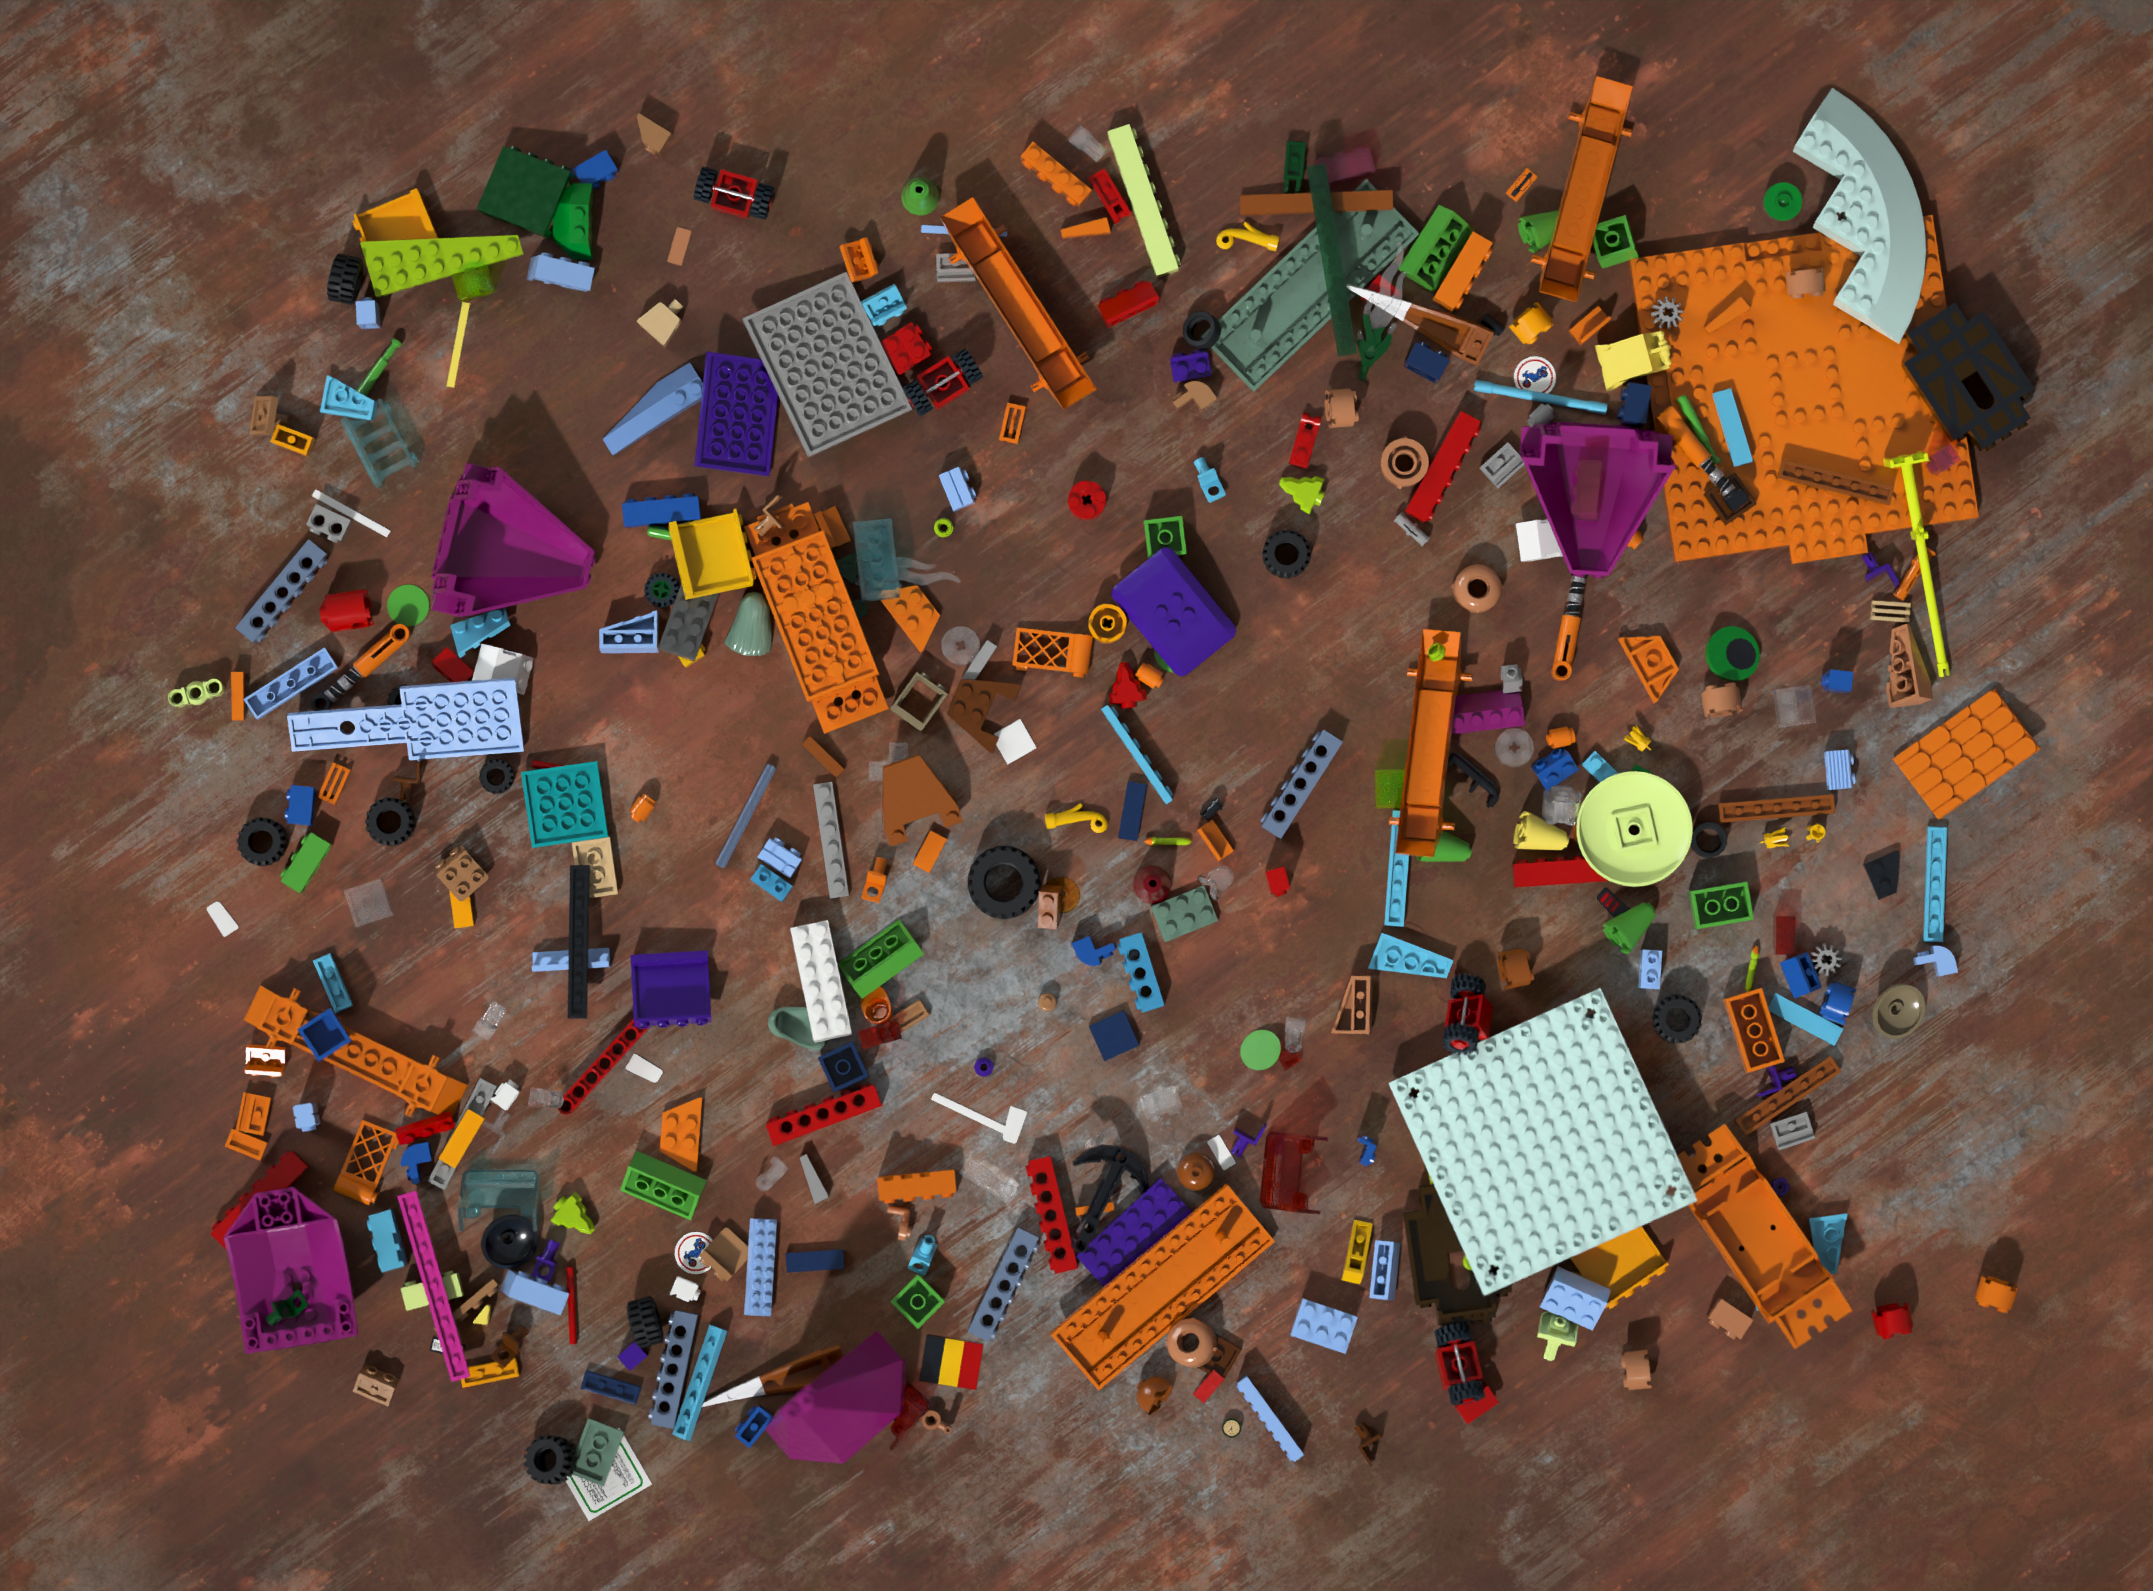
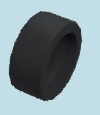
(1210, 339)
(1709, 825)

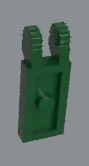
(1294, 164)

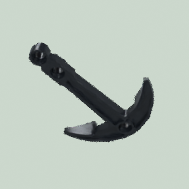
(1107, 1185)

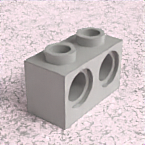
(331, 519)

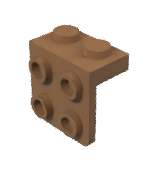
(460, 873)
(725, 1254)

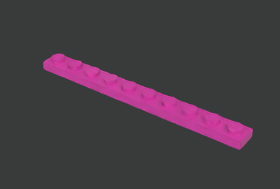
(434, 1286)

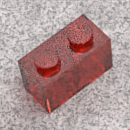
(1783, 935)
(880, 1034)

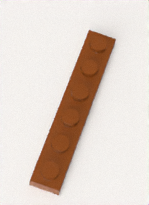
(1835, 482)
(1776, 808)
(1788, 1095)

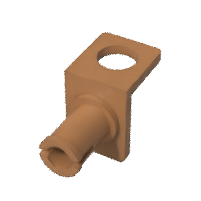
(770, 519)

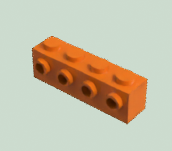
(1057, 175)

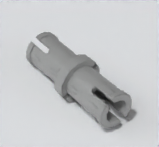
(1411, 529)

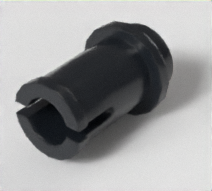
(1493, 324)
(1212, 809)

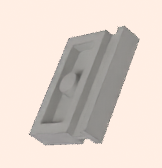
(953, 273)
(1502, 465)
(1792, 1130)

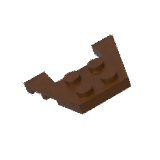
(973, 703)

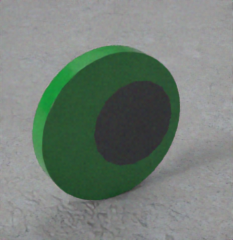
(1732, 654)

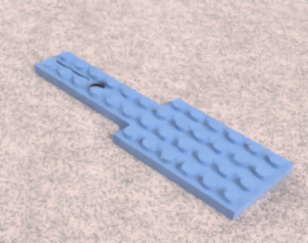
(432, 720)

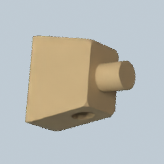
(662, 321)

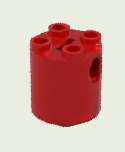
(346, 611)

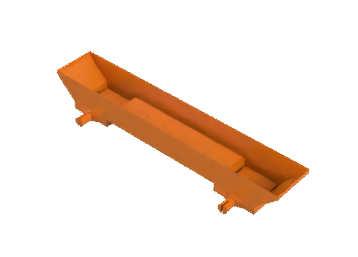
(1584, 189)
(1017, 303)
(1429, 746)
(364, 1057)

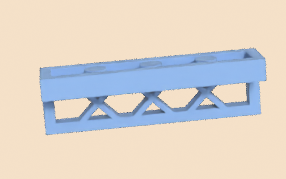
(559, 959)

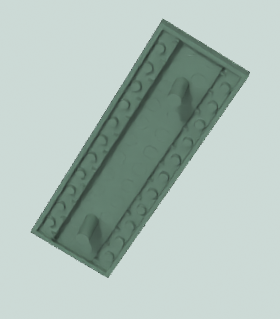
(1293, 296)

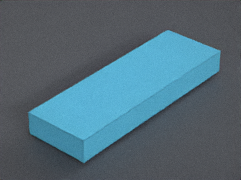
(333, 983)

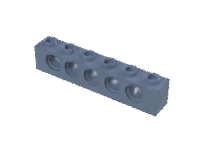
(271, 595)
(1331, 745)
(977, 1326)
(669, 1418)

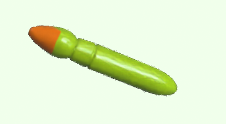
(1167, 841)
(1752, 968)

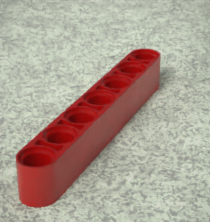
(597, 1068)

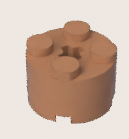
(1805, 282)
(1341, 408)
(1721, 701)
(1637, 1370)

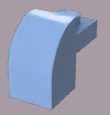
(1942, 959)

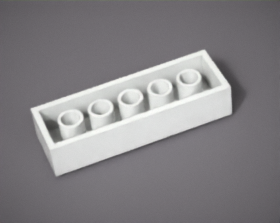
(821, 981)

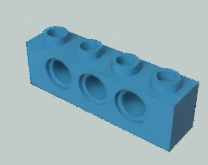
(1155, 999)

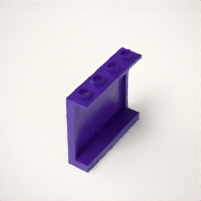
(670, 989)

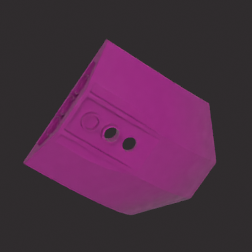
(283, 1242)

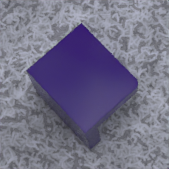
(632, 1356)

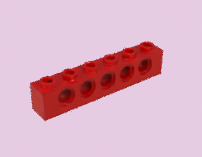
(871, 1102)
(1045, 1165)

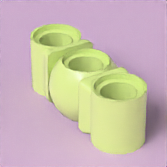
(188, 698)

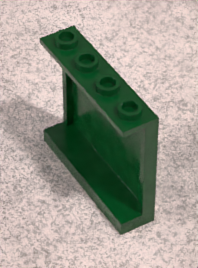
(524, 190)

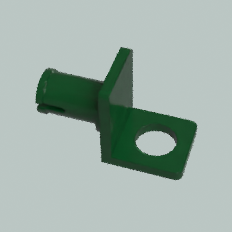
(286, 1308)

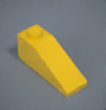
(1357, 1252)

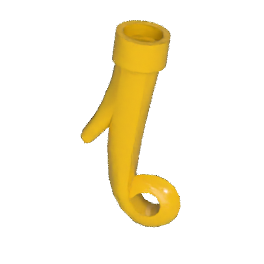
(1253, 235)
(1072, 816)

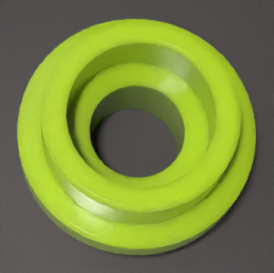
(948, 523)
(1436, 652)

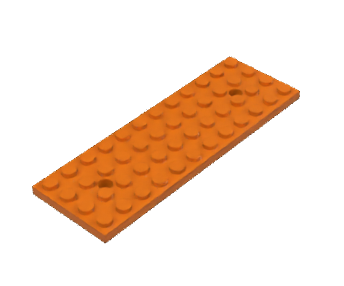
(1162, 1287)

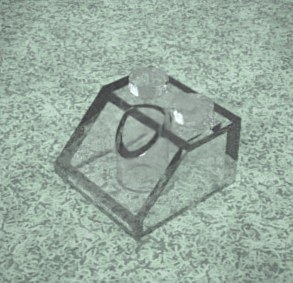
(1794, 706)

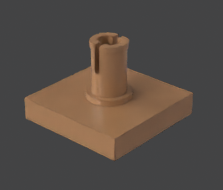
(265, 416)

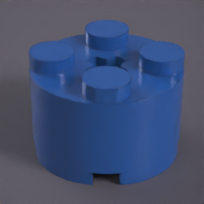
(1838, 1003)

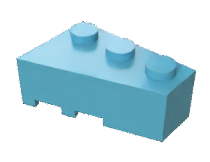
(387, 1240)

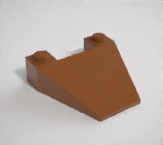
(911, 793)

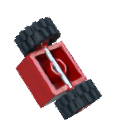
(734, 193)
(943, 382)
(1467, 1015)
(1458, 1364)

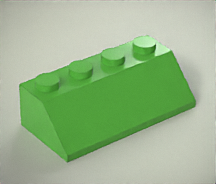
(1436, 248)
(880, 959)
(663, 1185)

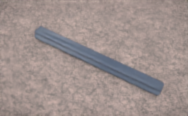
(745, 815)

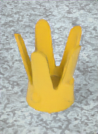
(1638, 739)
(1816, 832)
(1774, 839)

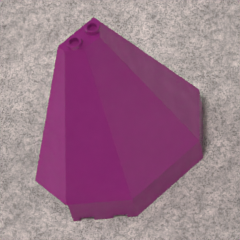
(1634, 475)
(503, 548)
(844, 1405)

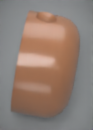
(1415, 451)
(1469, 602)
(1206, 1347)

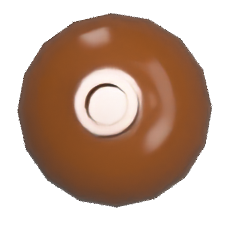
(1196, 1171)
(1152, 1393)

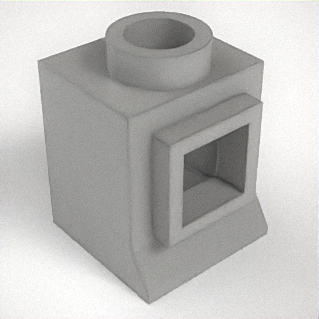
(1511, 679)

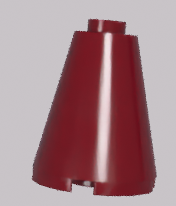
(1152, 894)

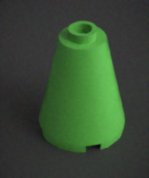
(923, 202)
(1537, 229)
(1449, 850)
(1629, 926)

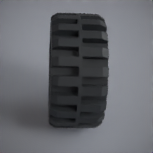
(1030, 882)

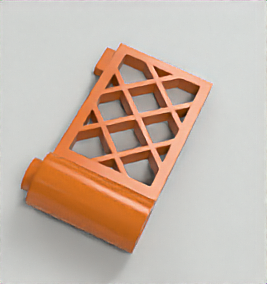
(1077, 657)
(355, 1186)

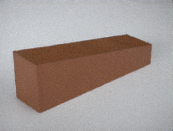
(823, 757)

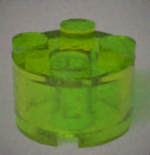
(473, 283)

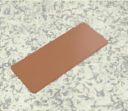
(679, 246)

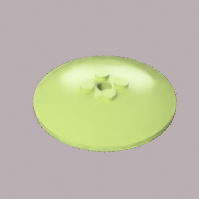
(1639, 801)

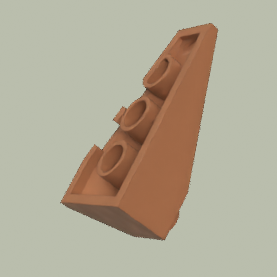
(1908, 676)

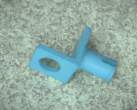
(1207, 479)
(923, 1254)

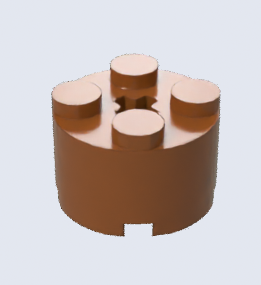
(1515, 968)

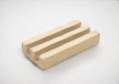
(1906, 612)

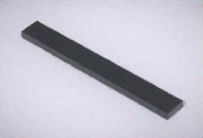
(578, 942)

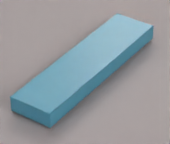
(1732, 427)
(1804, 1019)

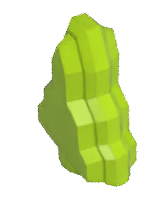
(1305, 491)
(572, 1214)

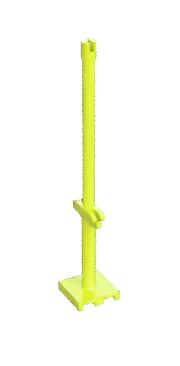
(1919, 535)

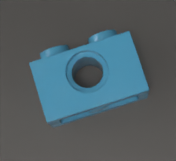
(771, 883)

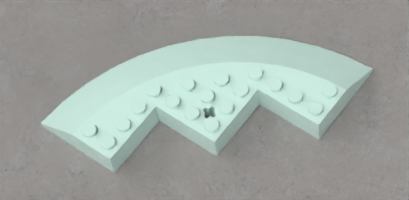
(1878, 214)

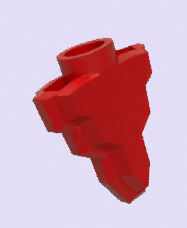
(1126, 689)

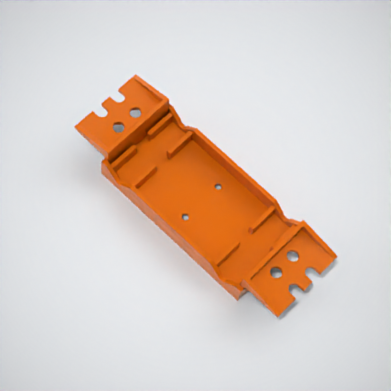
(1776, 1265)

